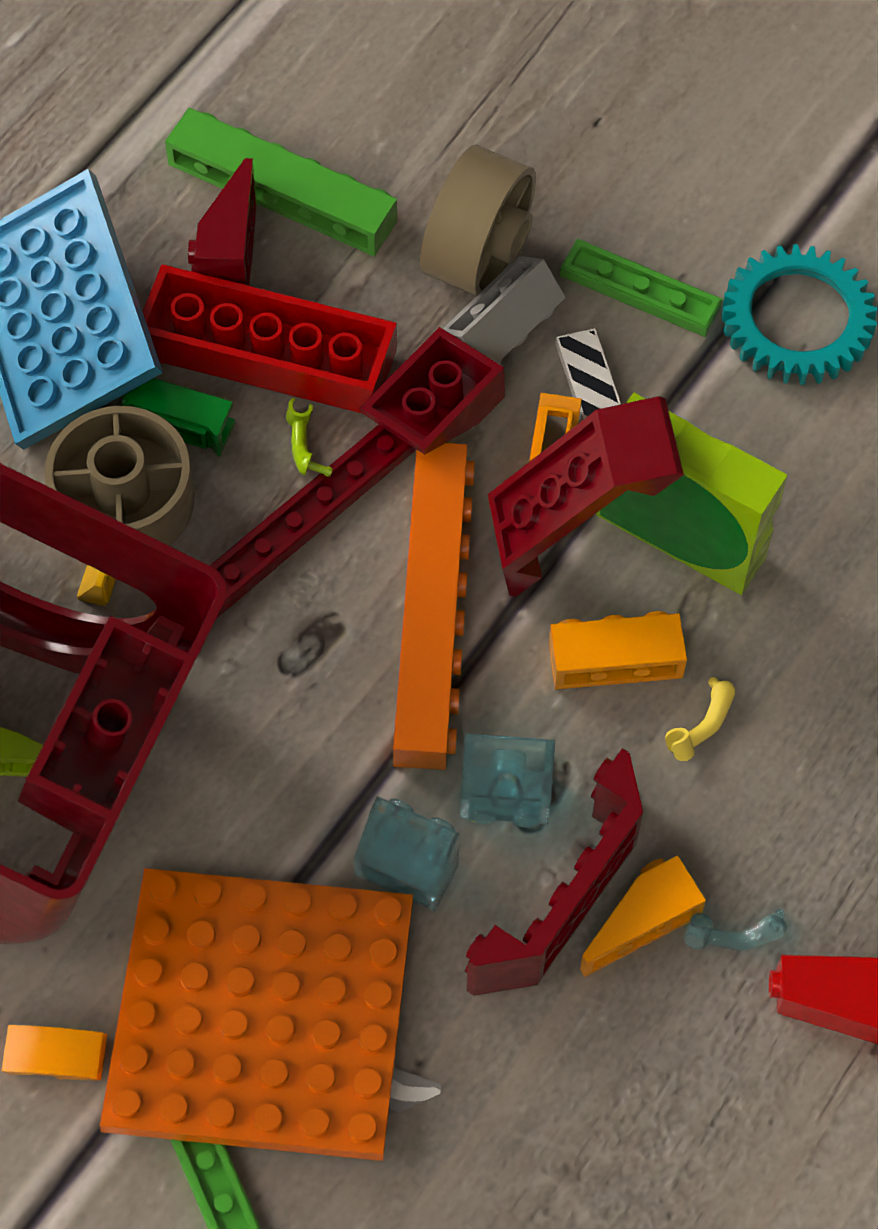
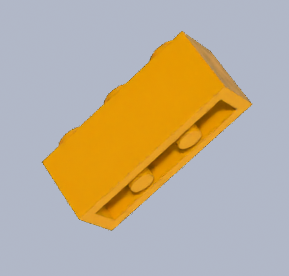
(617, 650)

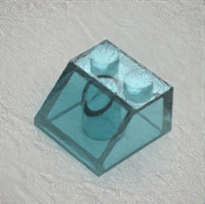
(507, 779)

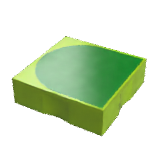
(712, 515)

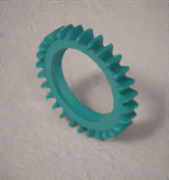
(745, 333)

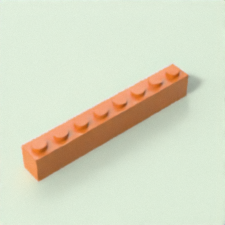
(431, 610)

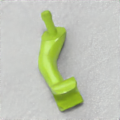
(299, 444)

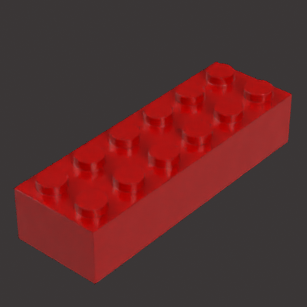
(268, 338)

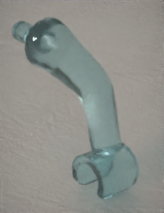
(700, 933)

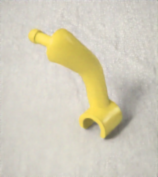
(682, 741)

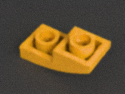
(54, 1052)

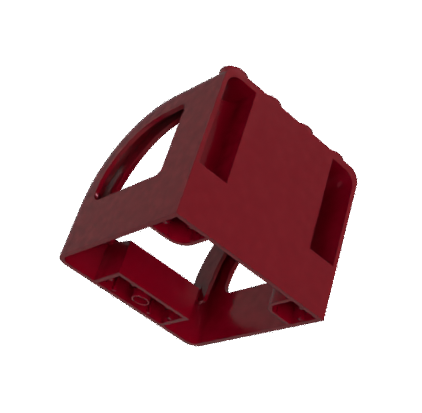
(123, 688)

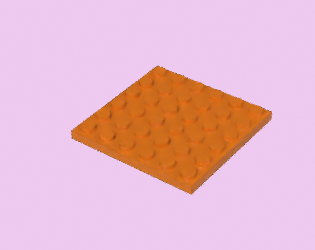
(259, 1015)

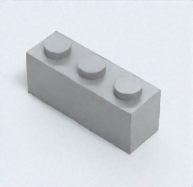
(508, 308)

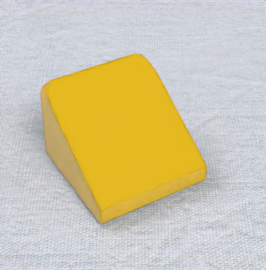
(95, 587)

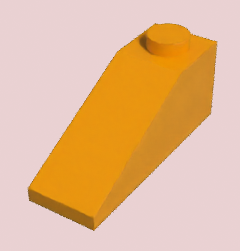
(654, 905)

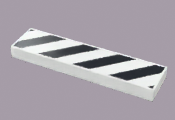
(587, 371)

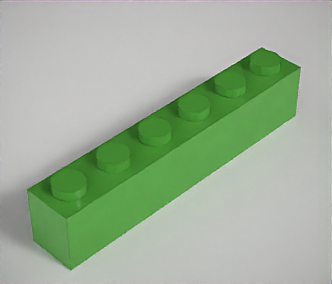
(284, 181)

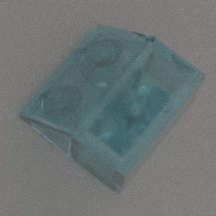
(407, 852)

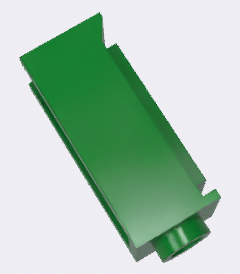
(195, 415)

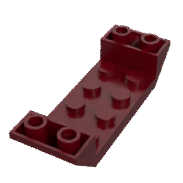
(577, 477)
(504, 962)

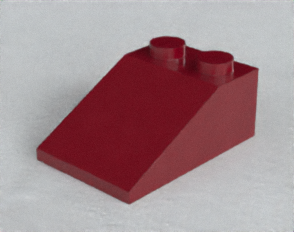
(228, 230)
(437, 393)

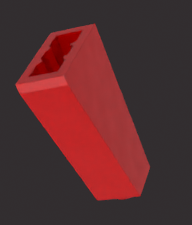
(829, 992)

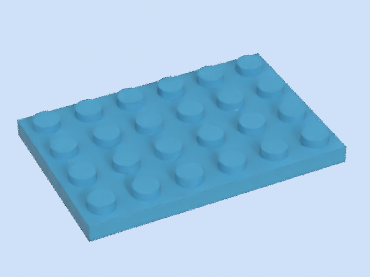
(66, 312)

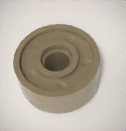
(478, 220)
(130, 444)

